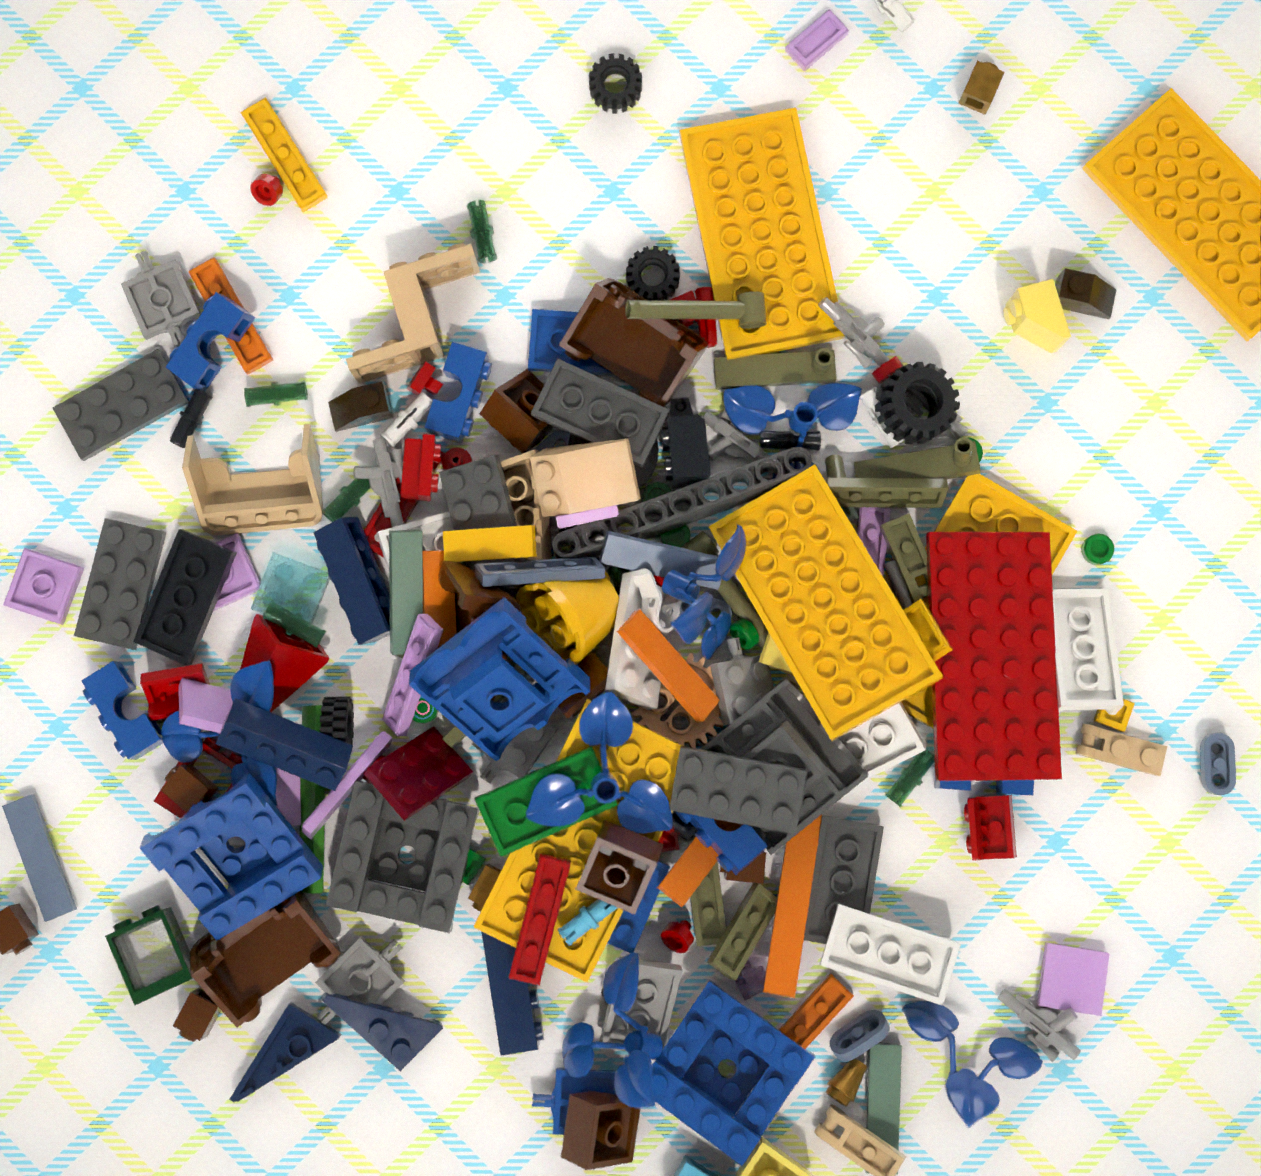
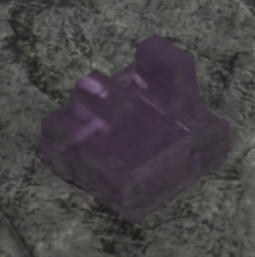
(751, 980)

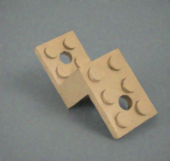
(407, 288)

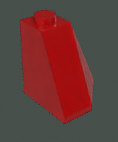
(290, 657)

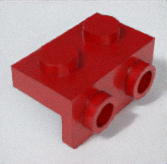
(418, 468)
(163, 690)
(990, 827)

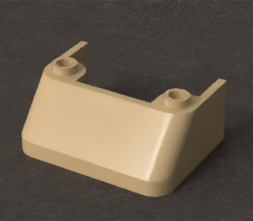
(256, 499)

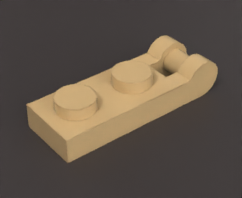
(1122, 750)
(859, 1144)

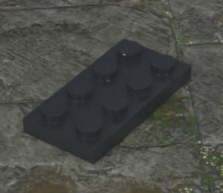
(184, 597)

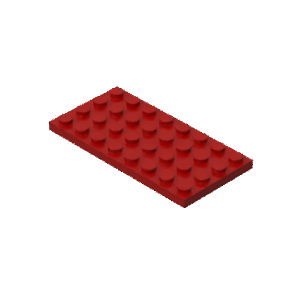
(999, 681)

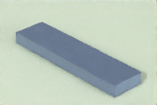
(659, 558)
(539, 571)
(39, 857)

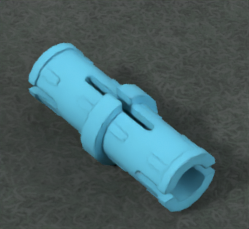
(587, 918)

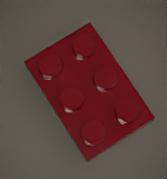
(418, 773)

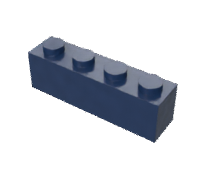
(356, 578)
(284, 744)
(511, 1001)

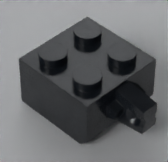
(687, 445)

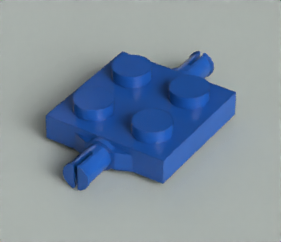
(565, 1085)

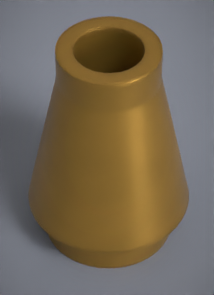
(846, 1082)

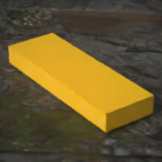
(489, 543)

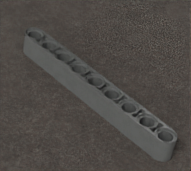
(692, 495)

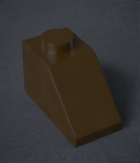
(1085, 293)
(361, 406)

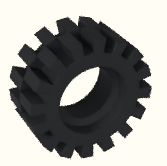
(615, 100)
(660, 259)
(337, 718)

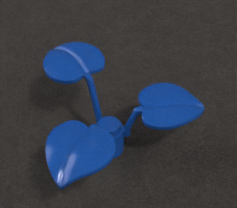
(831, 403)
(684, 588)
(250, 685)
(559, 804)
(635, 1077)
(968, 1093)

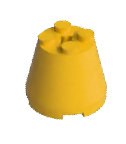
(570, 613)

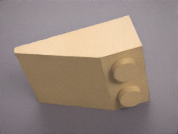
(584, 477)

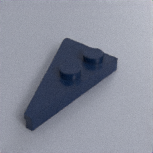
(392, 1033)
(289, 1043)

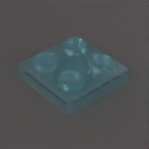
(292, 587)

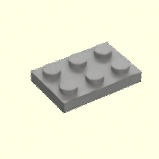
(652, 1006)

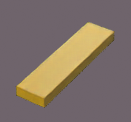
(284, 154)

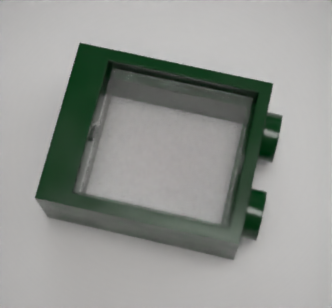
(149, 952)

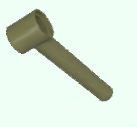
(748, 309)
(728, 589)

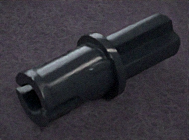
(190, 418)
(789, 439)

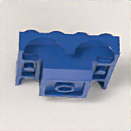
(471, 670)
(259, 874)
(699, 1096)

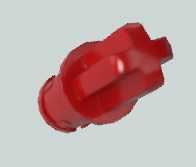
(706, 327)

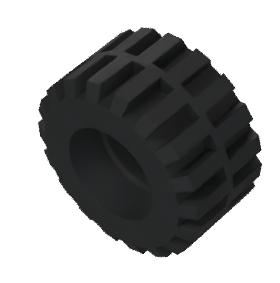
(936, 391)

